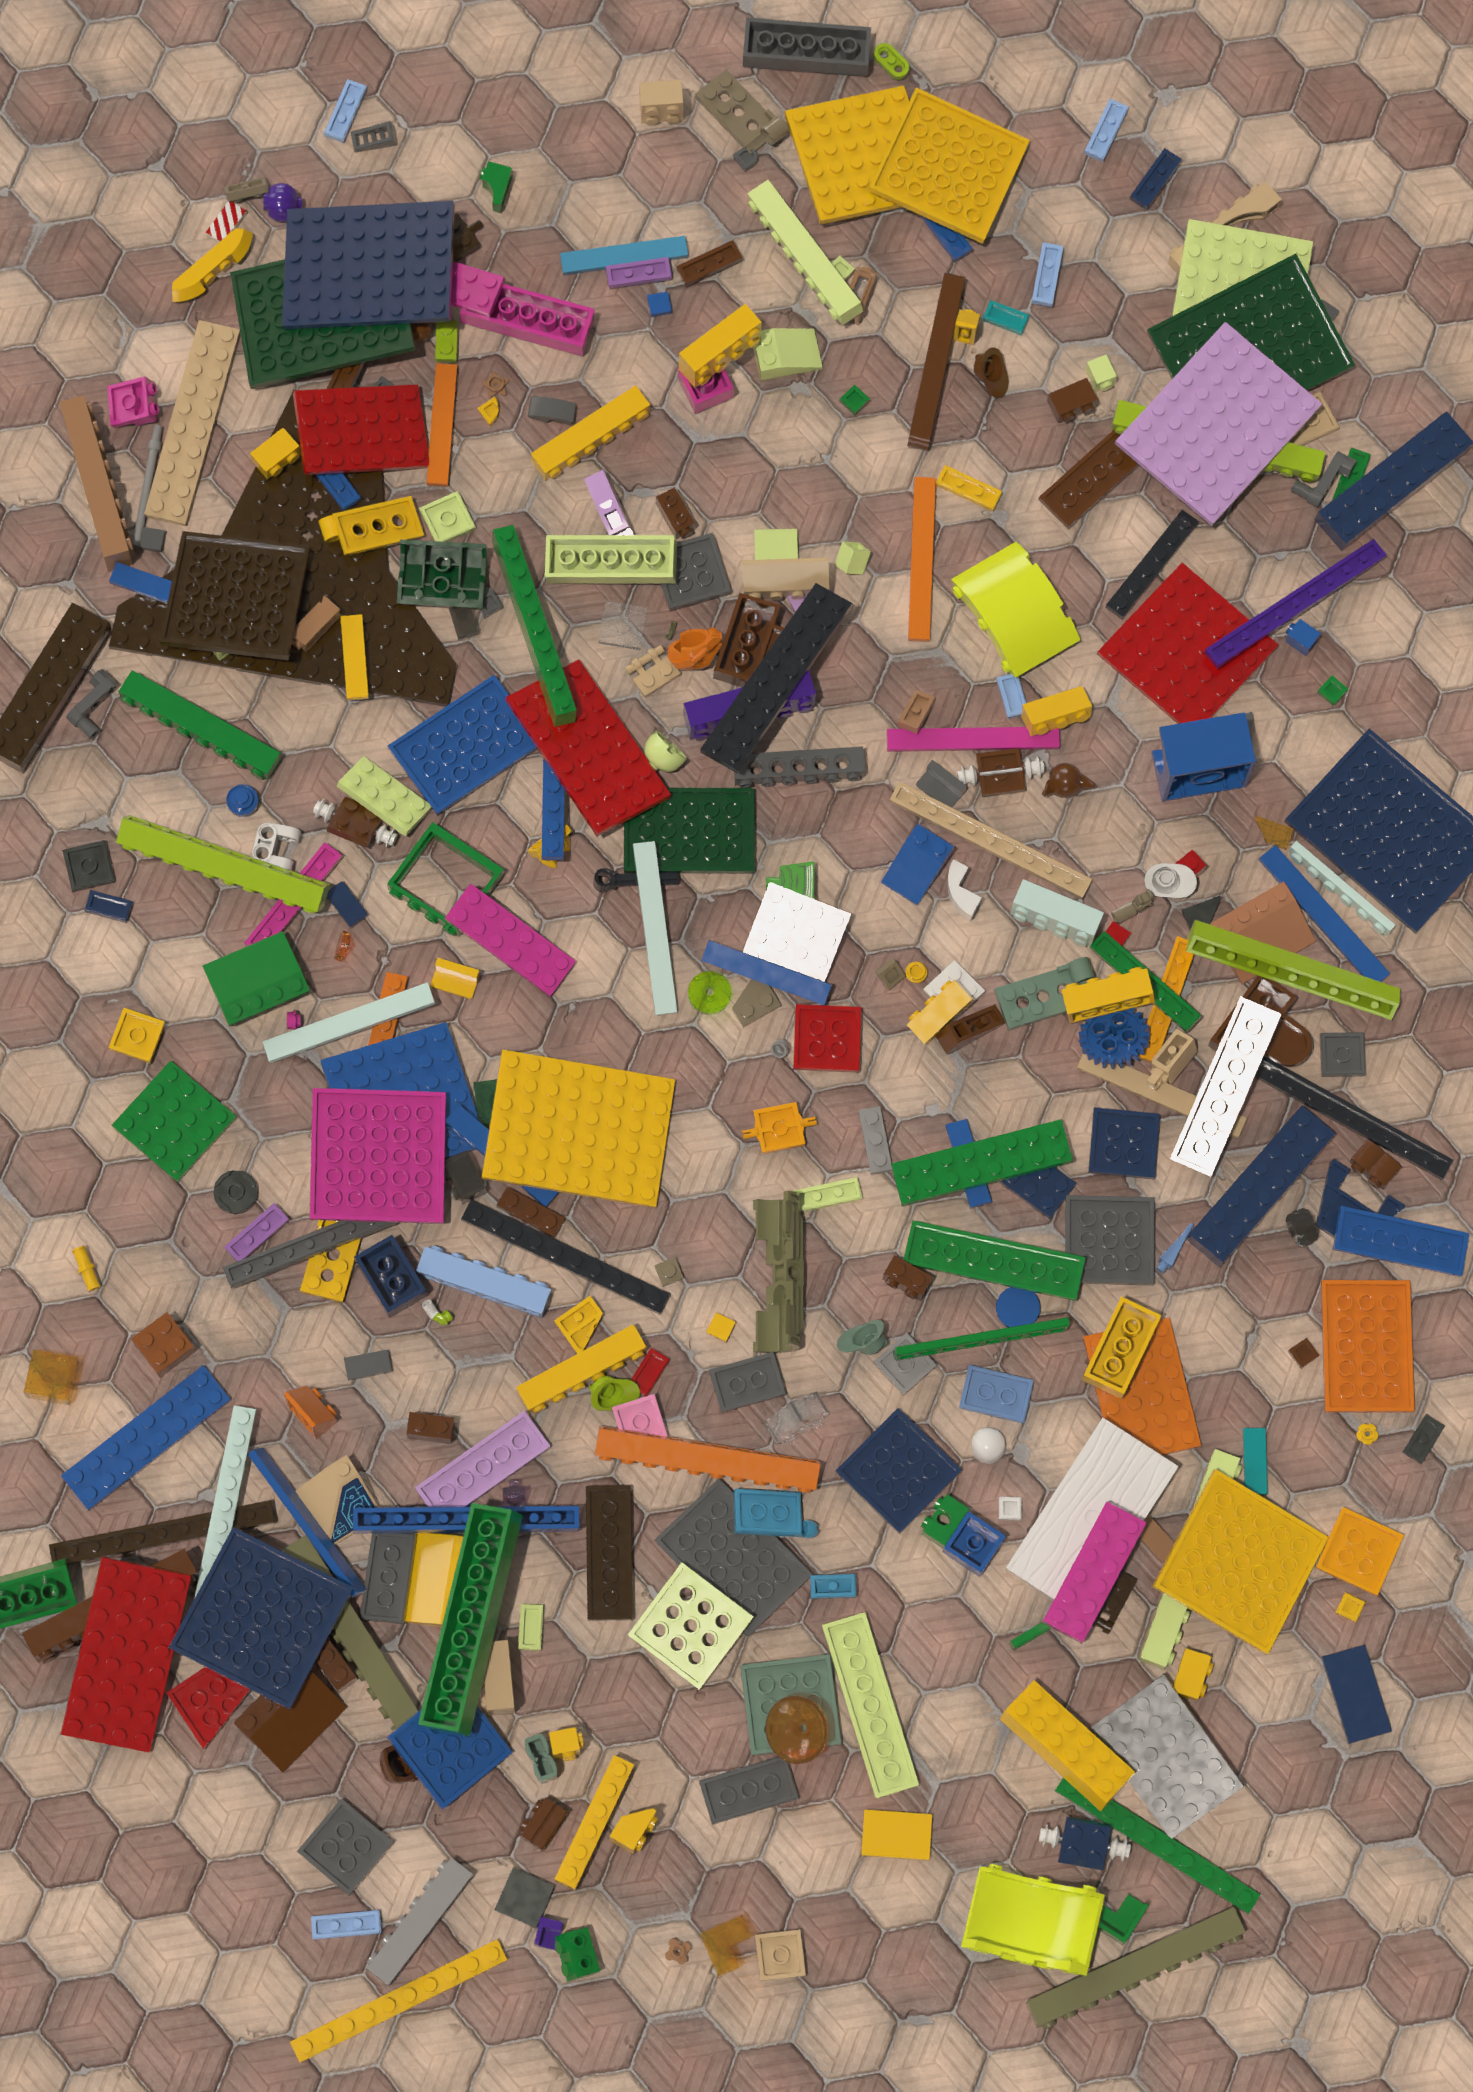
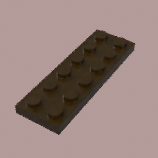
(609, 1553)

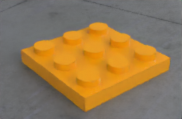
(1359, 1551)

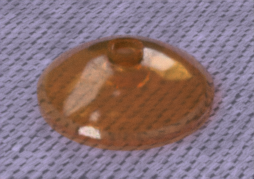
(786, 1733)

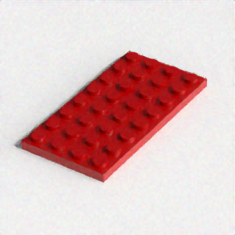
(593, 755)
(125, 1654)

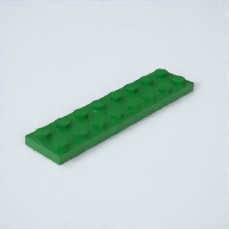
(981, 1162)
(994, 1260)

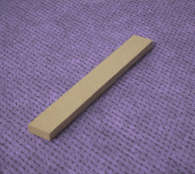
(1136, 1083)

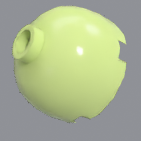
(662, 753)

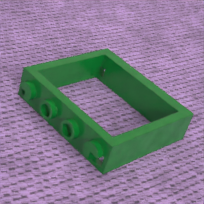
(457, 846)

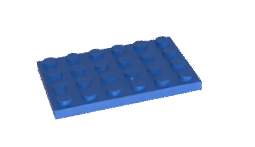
(463, 746)

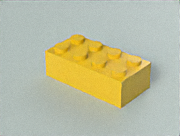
(720, 346)
(1108, 995)
(1121, 1347)

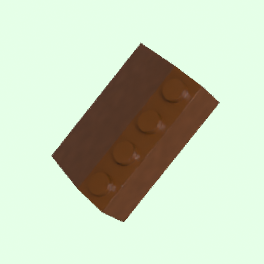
(288, 1733)

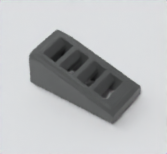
(375, 144)

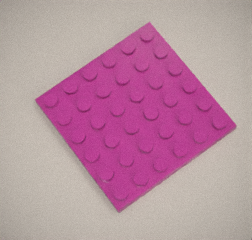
(377, 1156)

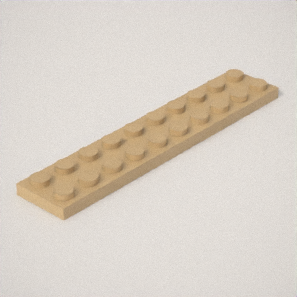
(192, 423)

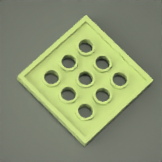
(706, 1623)

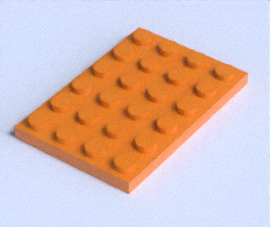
(1367, 1346)
(1156, 1400)

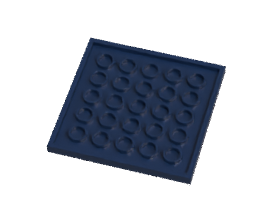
(261, 1618)

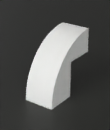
(964, 901)

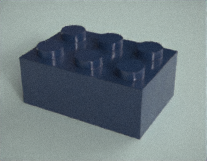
(390, 1276)

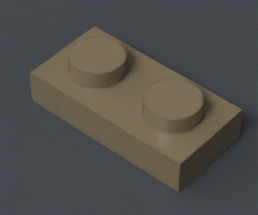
(239, 191)

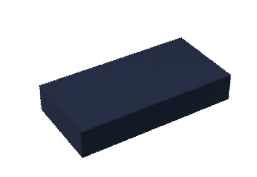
(346, 904)
(108, 906)

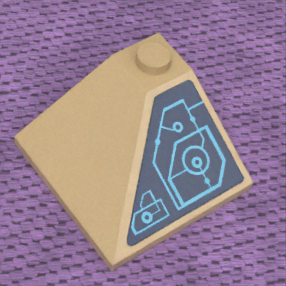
(333, 1496)

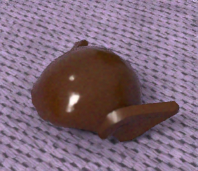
(1066, 781)

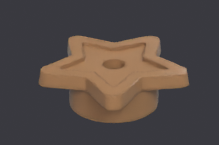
(495, 379)

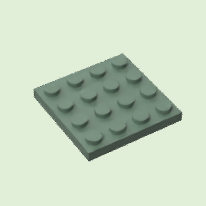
(774, 1680)

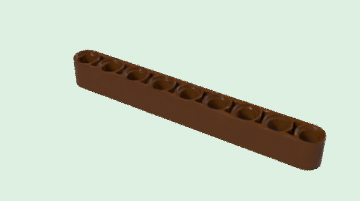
(936, 361)

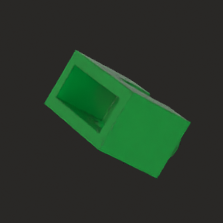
(953, 1511)

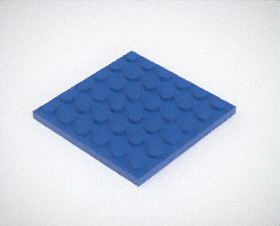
(409, 1062)

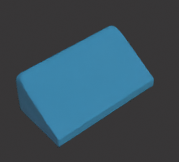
(832, 1586)

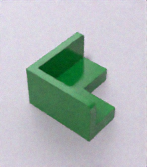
(1122, 1923)

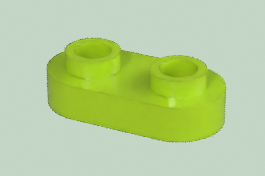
(892, 62)

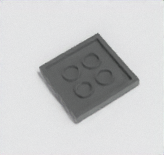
(698, 573)
(345, 1847)

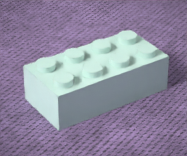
(1056, 913)

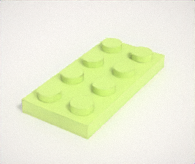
(384, 796)

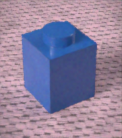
(1302, 636)

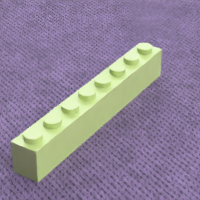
(805, 253)

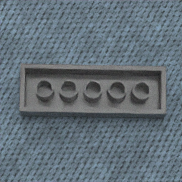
(806, 46)

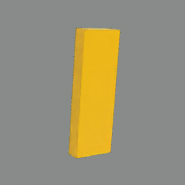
(968, 488)

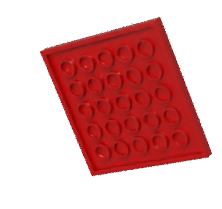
(1166, 644)

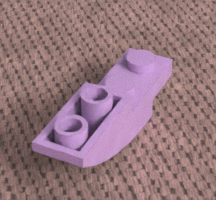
(608, 504)

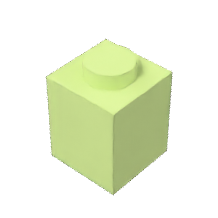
(1101, 373)

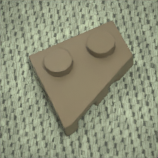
(755, 1003)

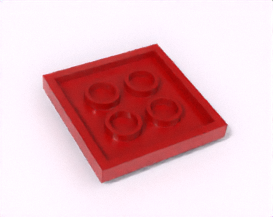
(827, 1038)

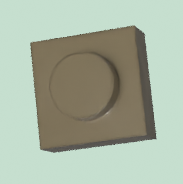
(890, 974)
(669, 1272)

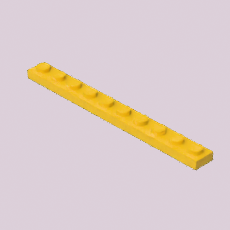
(398, 2001)

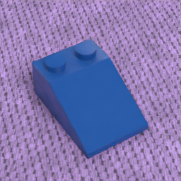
(917, 864)

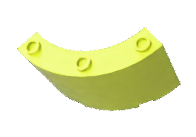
(1016, 609)
(1033, 1921)

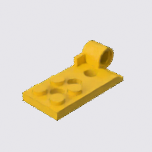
(340, 526)
(341, 1268)

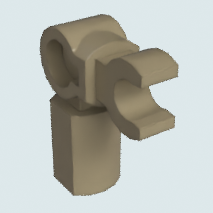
(1140, 903)

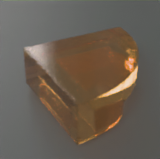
(342, 946)

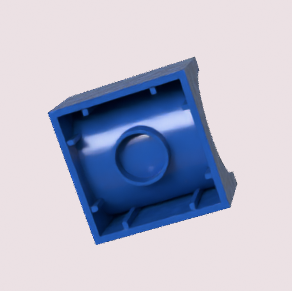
(1204, 757)

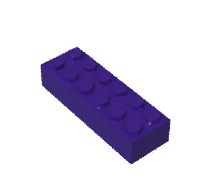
(705, 713)

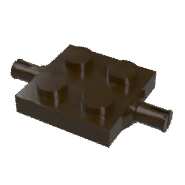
(464, 240)

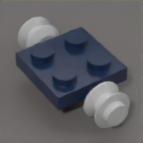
(1084, 1843)

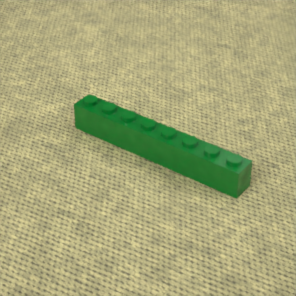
(199, 725)

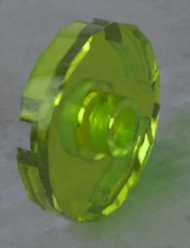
(709, 1003)

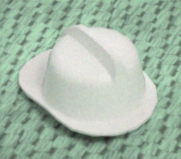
(1170, 880)

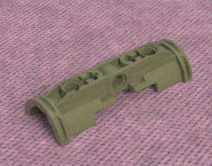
(782, 1228)

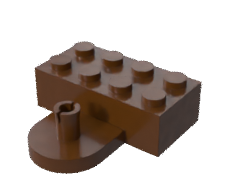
(747, 639)
(1290, 1041)

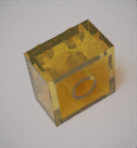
(51, 1377)

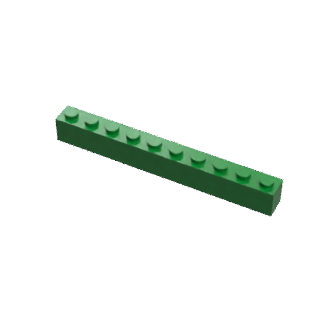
(534, 625)

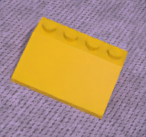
(432, 1577)

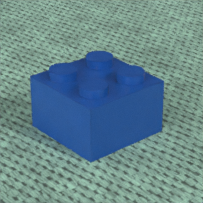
(973, 1544)

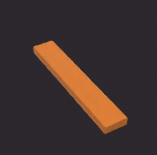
(441, 425)

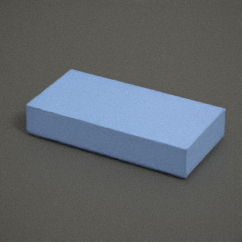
(1011, 695)

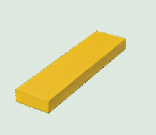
(354, 657)

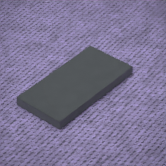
(388, 1578)
(748, 1790)

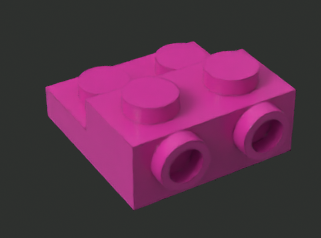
(132, 402)

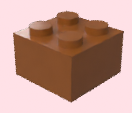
(163, 1344)

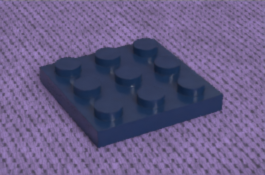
(1123, 1143)

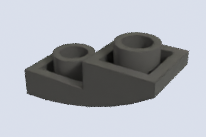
(551, 409)

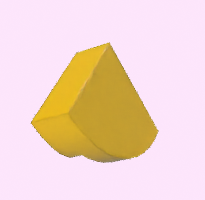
(489, 411)

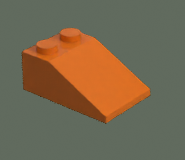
(310, 1410)

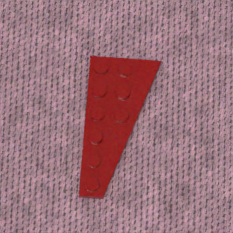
(207, 1702)

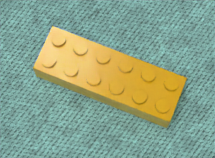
(1067, 1745)

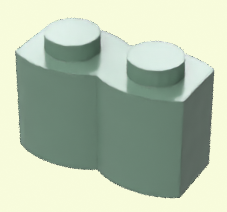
(543, 1763)

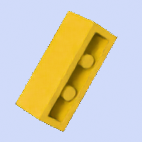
(1056, 711)
(940, 1011)

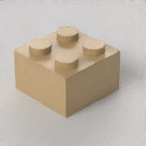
(661, 101)

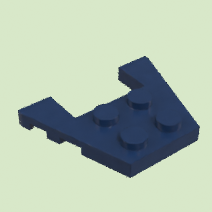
(1334, 1198)

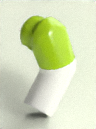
(435, 1315)

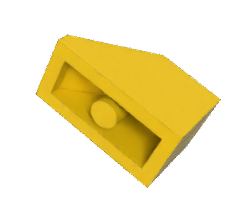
(966, 326)

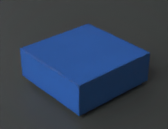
(659, 304)

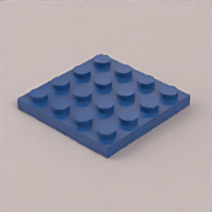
(448, 1761)

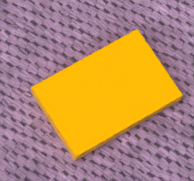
(896, 1835)

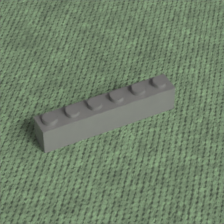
(419, 1922)

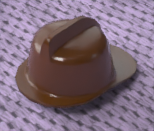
(992, 371)

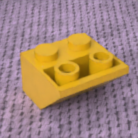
(632, 1828)

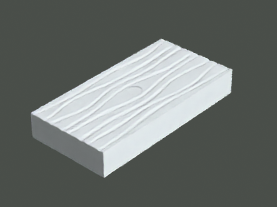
(1108, 1469)

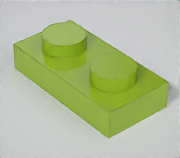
(446, 341)

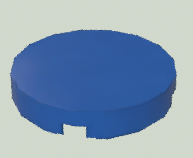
(1017, 1307)

